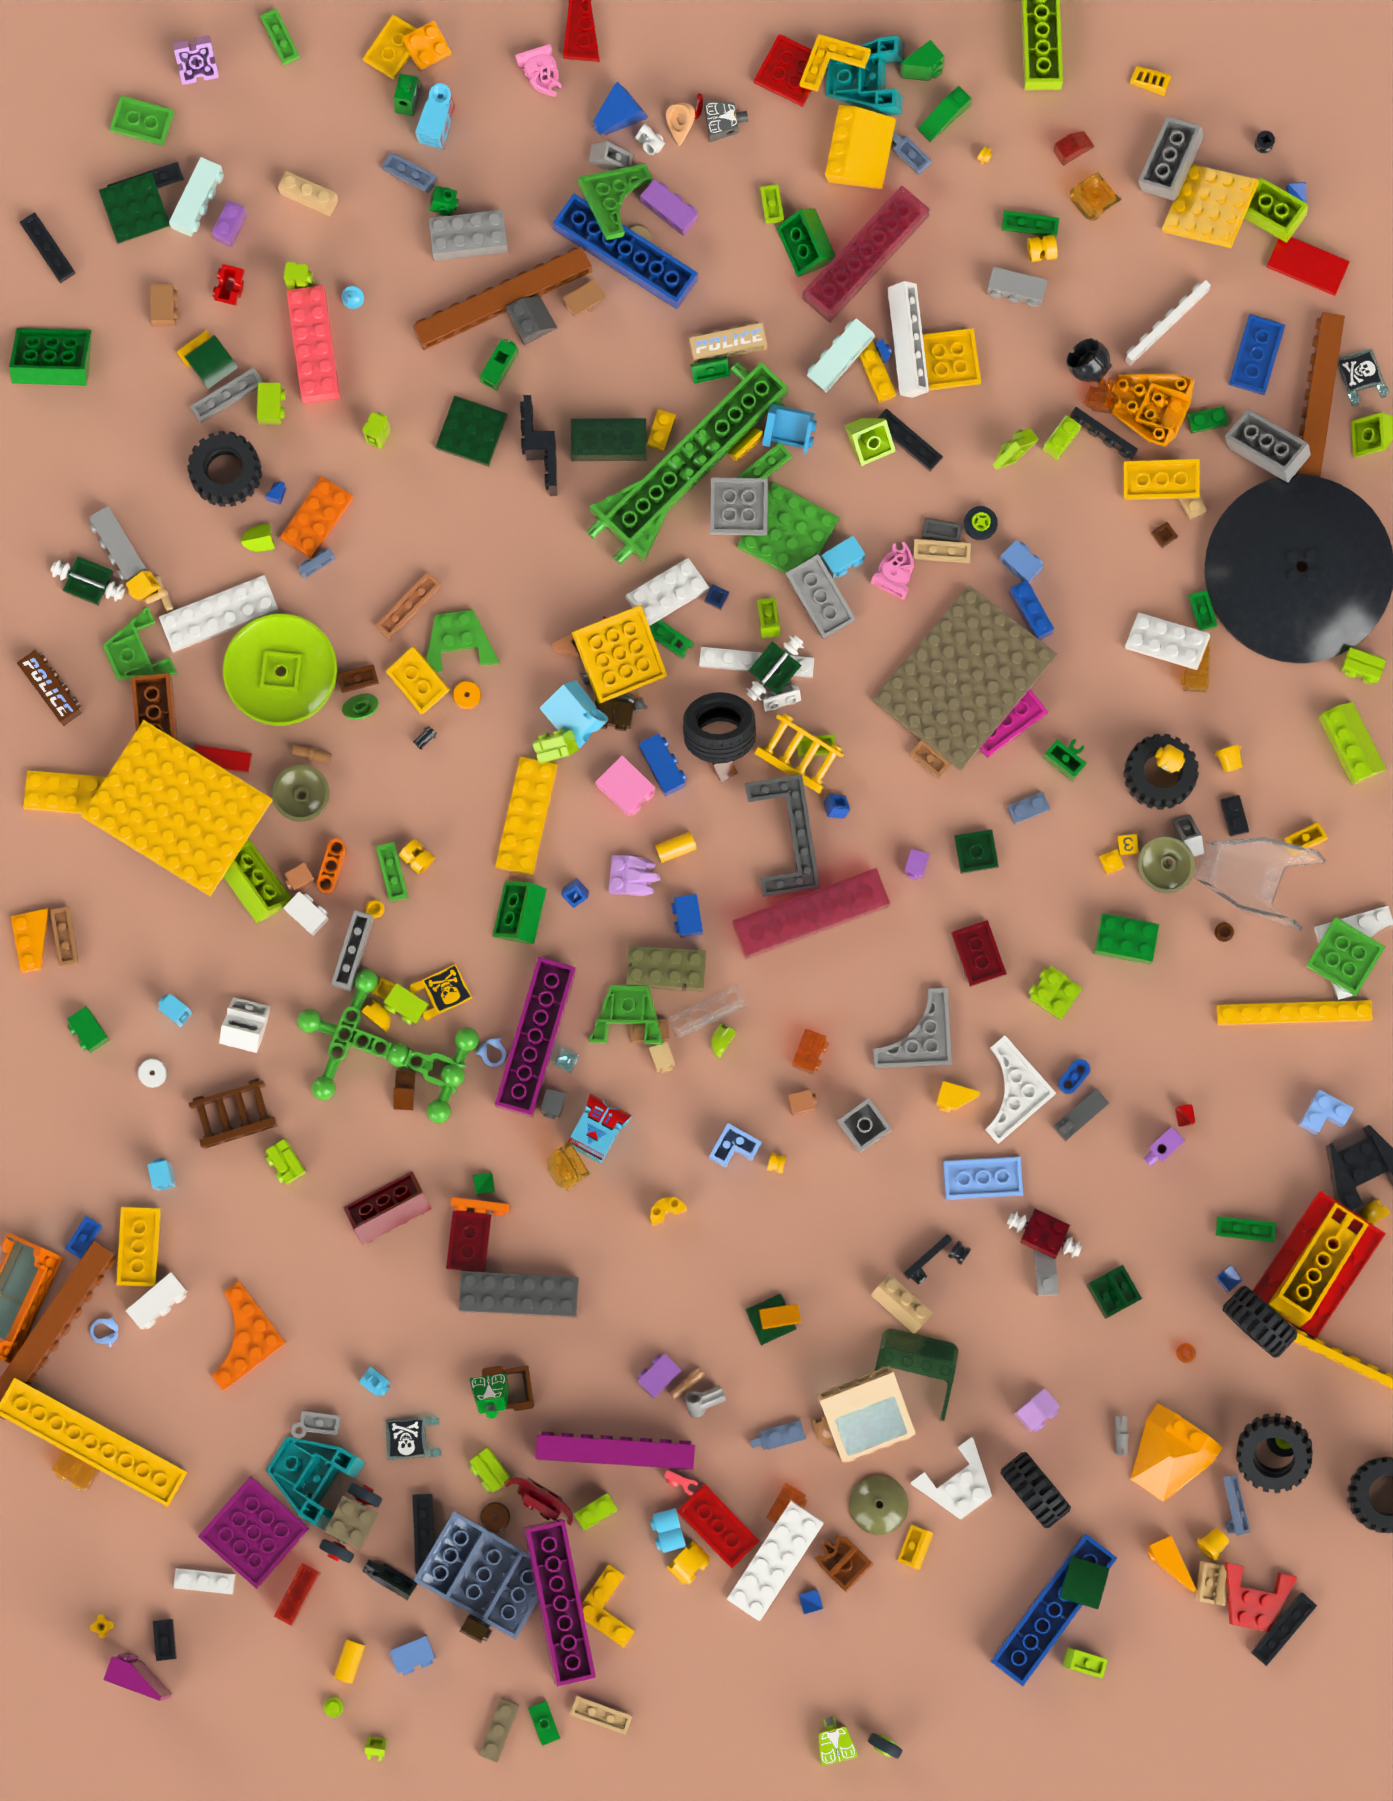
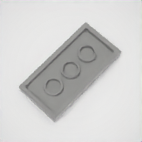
(820, 596)

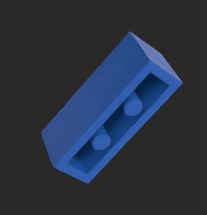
(1031, 610)
(662, 764)

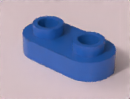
(1073, 1076)

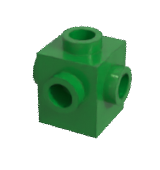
(443, 200)

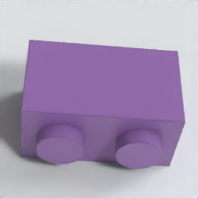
(229, 223)
(659, 1375)

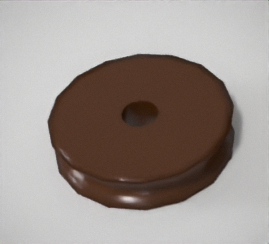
(487, 1517)

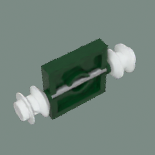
(87, 581)
(774, 668)

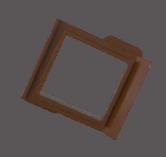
(529, 1404)

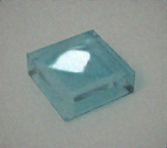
(566, 1060)

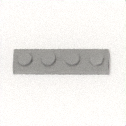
(226, 395)

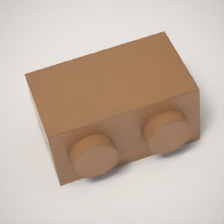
(163, 305)

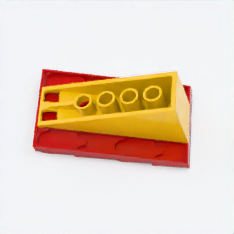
(1318, 1264)

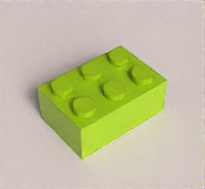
(1276, 210)

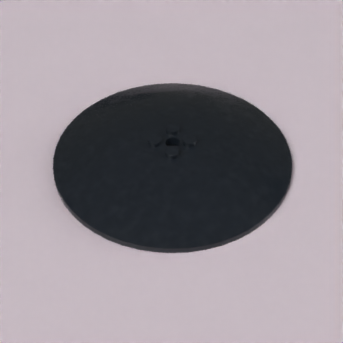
(1288, 611)

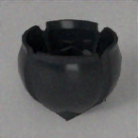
(1089, 361)

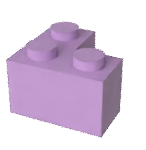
(1037, 1410)

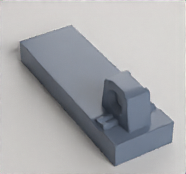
(409, 172)
(1239, 1521)

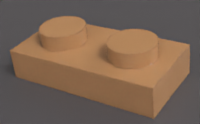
(930, 759)
(638, 1031)

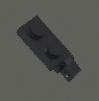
(390, 1579)

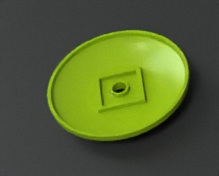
(276, 643)

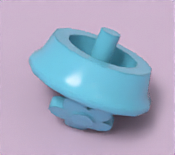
(352, 297)

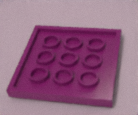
(253, 1532)

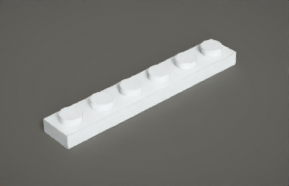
(1172, 317)
(744, 660)

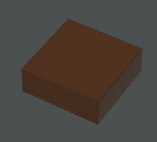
(1164, 535)

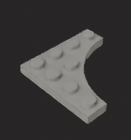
(927, 1044)

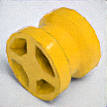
(776, 1162)

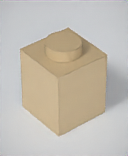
(662, 1057)

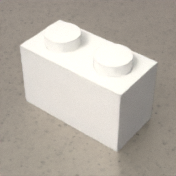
(306, 913)

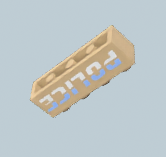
(728, 342)

